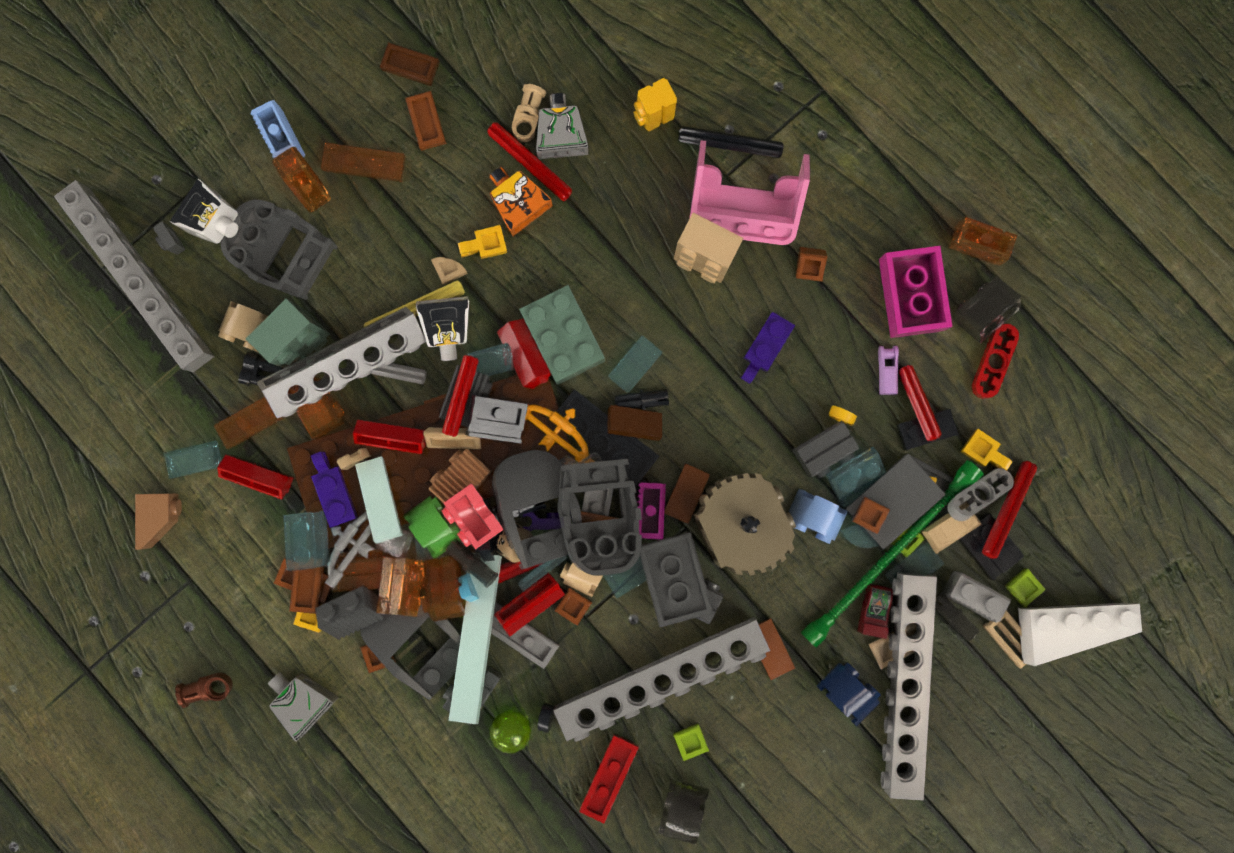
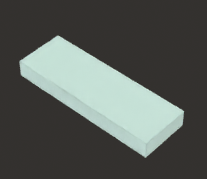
(378, 500)

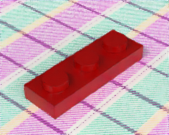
(608, 778)

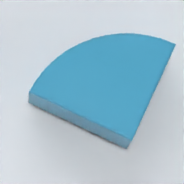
(467, 588)

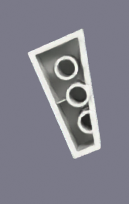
(1066, 630)

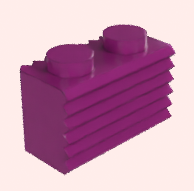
(652, 510)

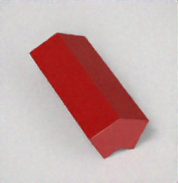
(525, 353)
(389, 436)
(254, 476)
(529, 604)

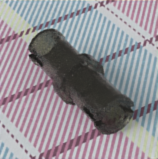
(471, 563)

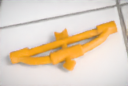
(561, 423)

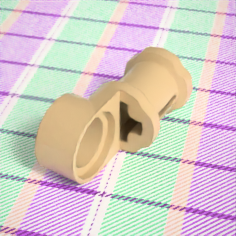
(528, 111)

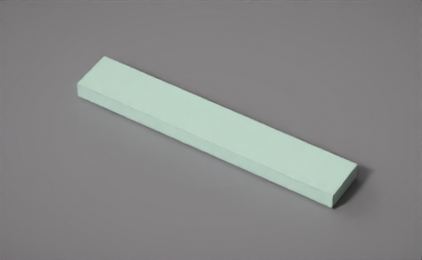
(474, 650)

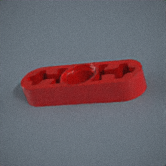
(995, 382)

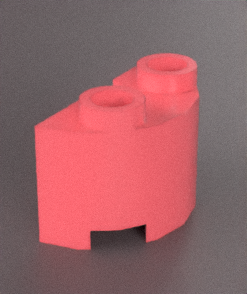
(471, 517)

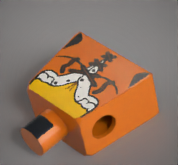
(518, 199)

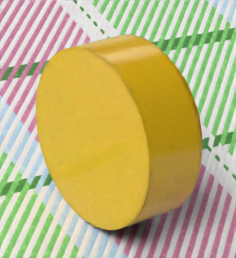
(842, 415)

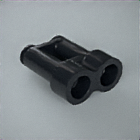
(251, 366)

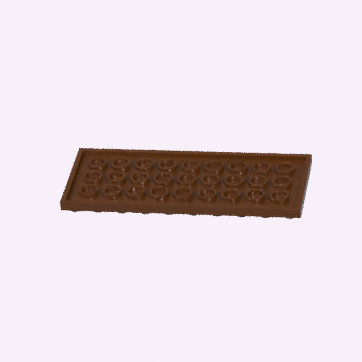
(411, 472)

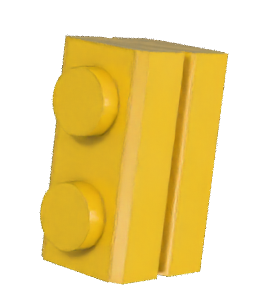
(655, 105)

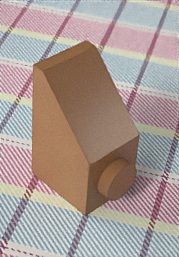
(154, 517)

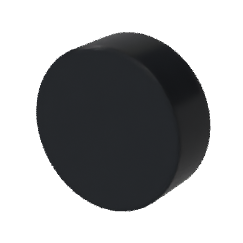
(546, 718)

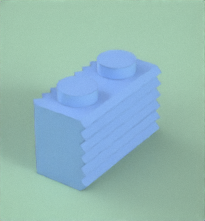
(275, 128)

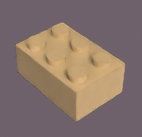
(706, 248)

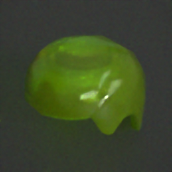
(510, 732)

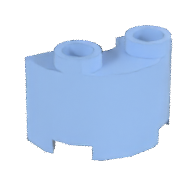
(817, 515)

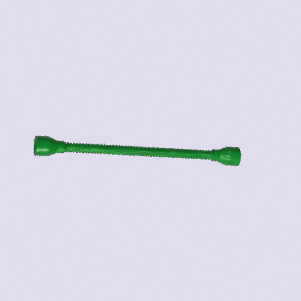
(818, 630)

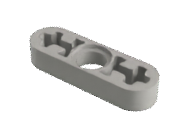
(977, 504)

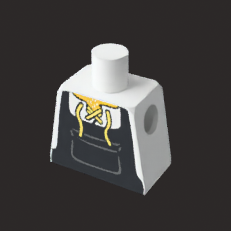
(206, 214)
(444, 323)

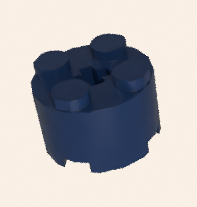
(849, 693)

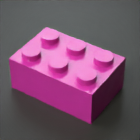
(915, 292)

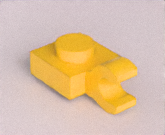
(487, 242)
(984, 450)

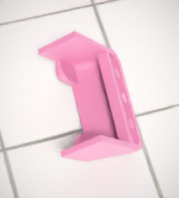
(750, 212)

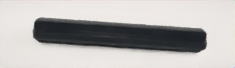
(731, 142)

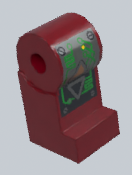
(875, 611)

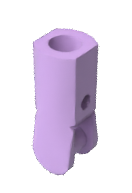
(888, 374)

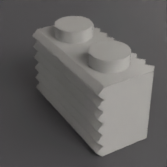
(976, 596)

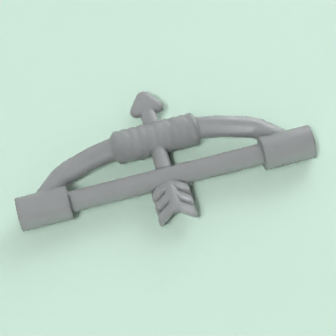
(345, 538)

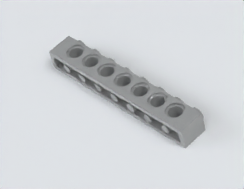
(134, 276)
(569, 711)
(911, 782)

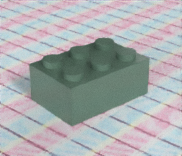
(288, 335)
(562, 335)

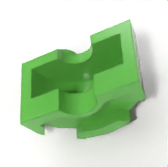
(431, 526)

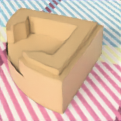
(448, 269)
(349, 461)

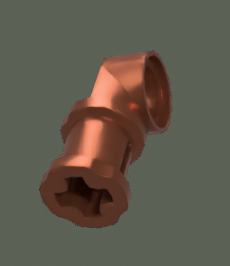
(202, 690)

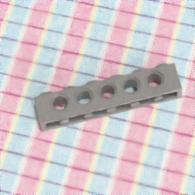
(327, 360)

